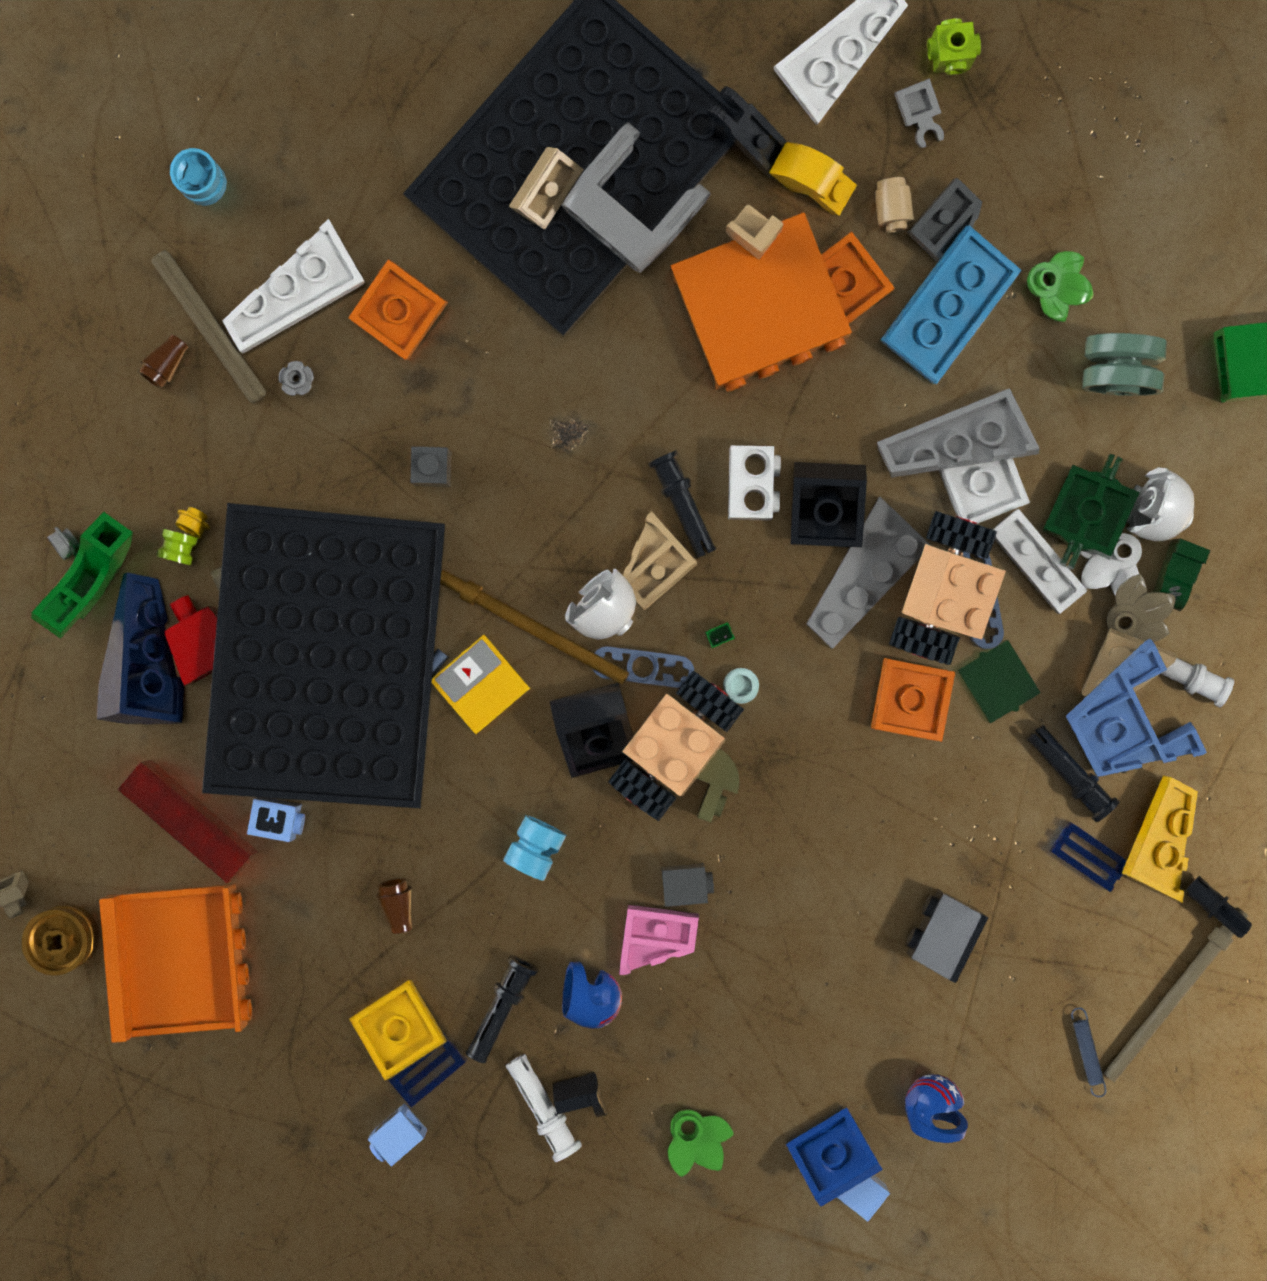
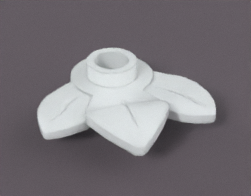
(1102, 572)

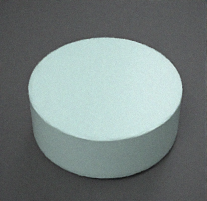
(741, 685)

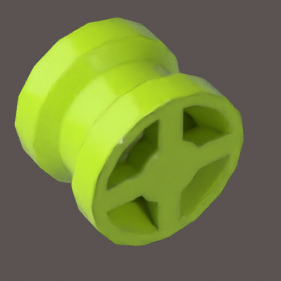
(177, 547)

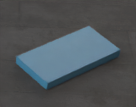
(950, 305)

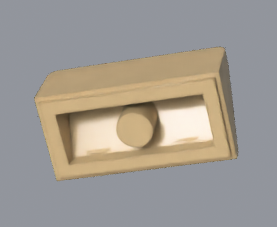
(546, 187)

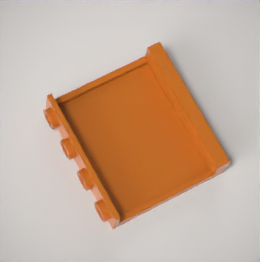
(762, 309)
(174, 961)

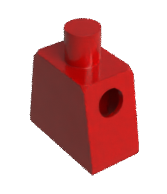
(192, 639)

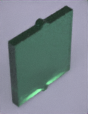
(999, 681)

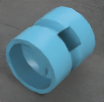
(198, 176)
(534, 847)

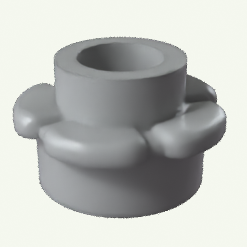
(305, 378)
(63, 543)

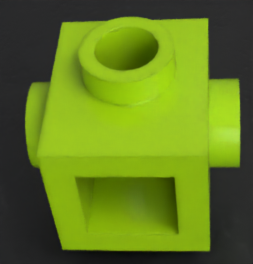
(951, 58)

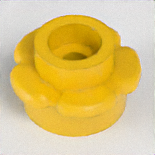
(192, 522)

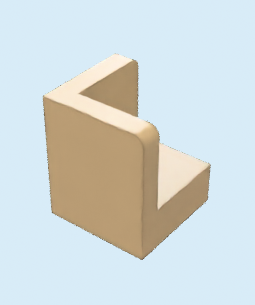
(754, 231)

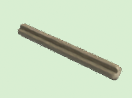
(208, 326)

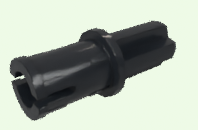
(1218, 907)

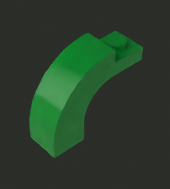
(92, 571)

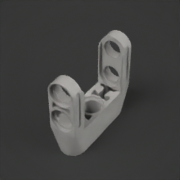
(616, 225)

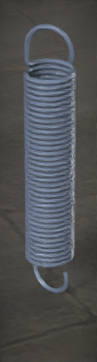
(1088, 1052)

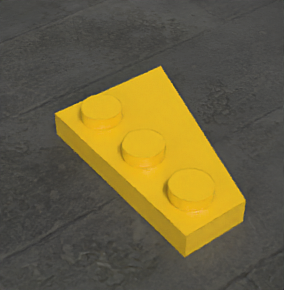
(1161, 842)

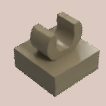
(12, 894)

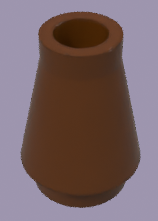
(163, 362)
(396, 903)

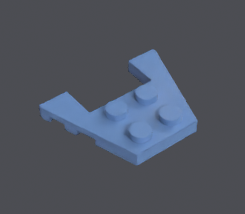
(1115, 727)

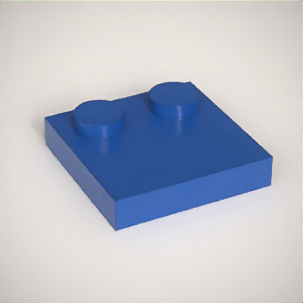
(833, 1157)

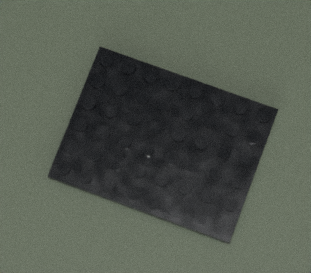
(573, 95)
(323, 657)

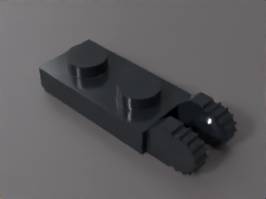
(749, 130)

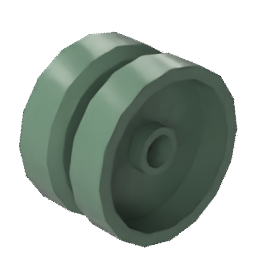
(1124, 364)

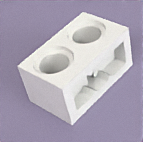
(743, 482)

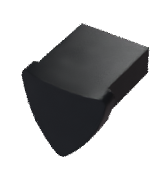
(578, 1094)

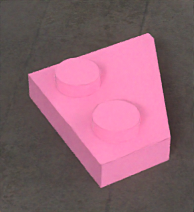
(655, 936)

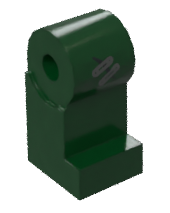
(1181, 570)

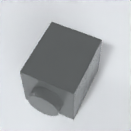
(431, 466)
(686, 884)

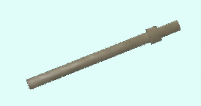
(1220, 940)

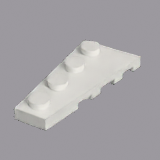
(834, 54)
(303, 285)

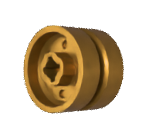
(42, 939)

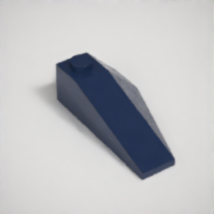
(138, 666)

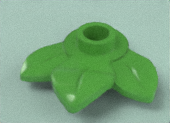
(1065, 284)
(699, 1145)

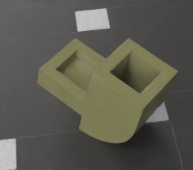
(720, 774)

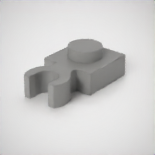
(918, 106)

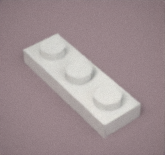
(1038, 561)

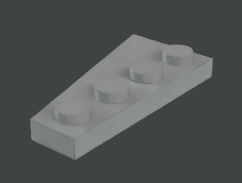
(968, 436)
(866, 573)

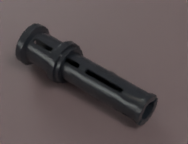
(676, 487)
(1083, 785)
(507, 994)

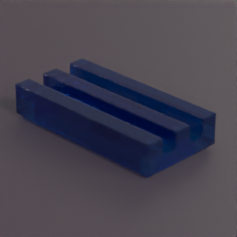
(1114, 873)
(451, 1050)

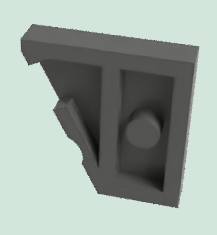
(945, 219)

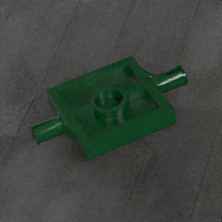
(1091, 511)

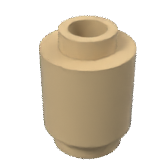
(893, 204)

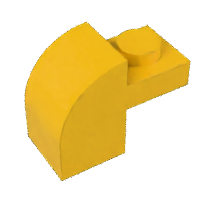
(815, 175)

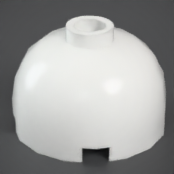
(1162, 507)
(604, 608)

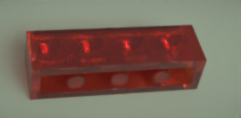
(188, 820)

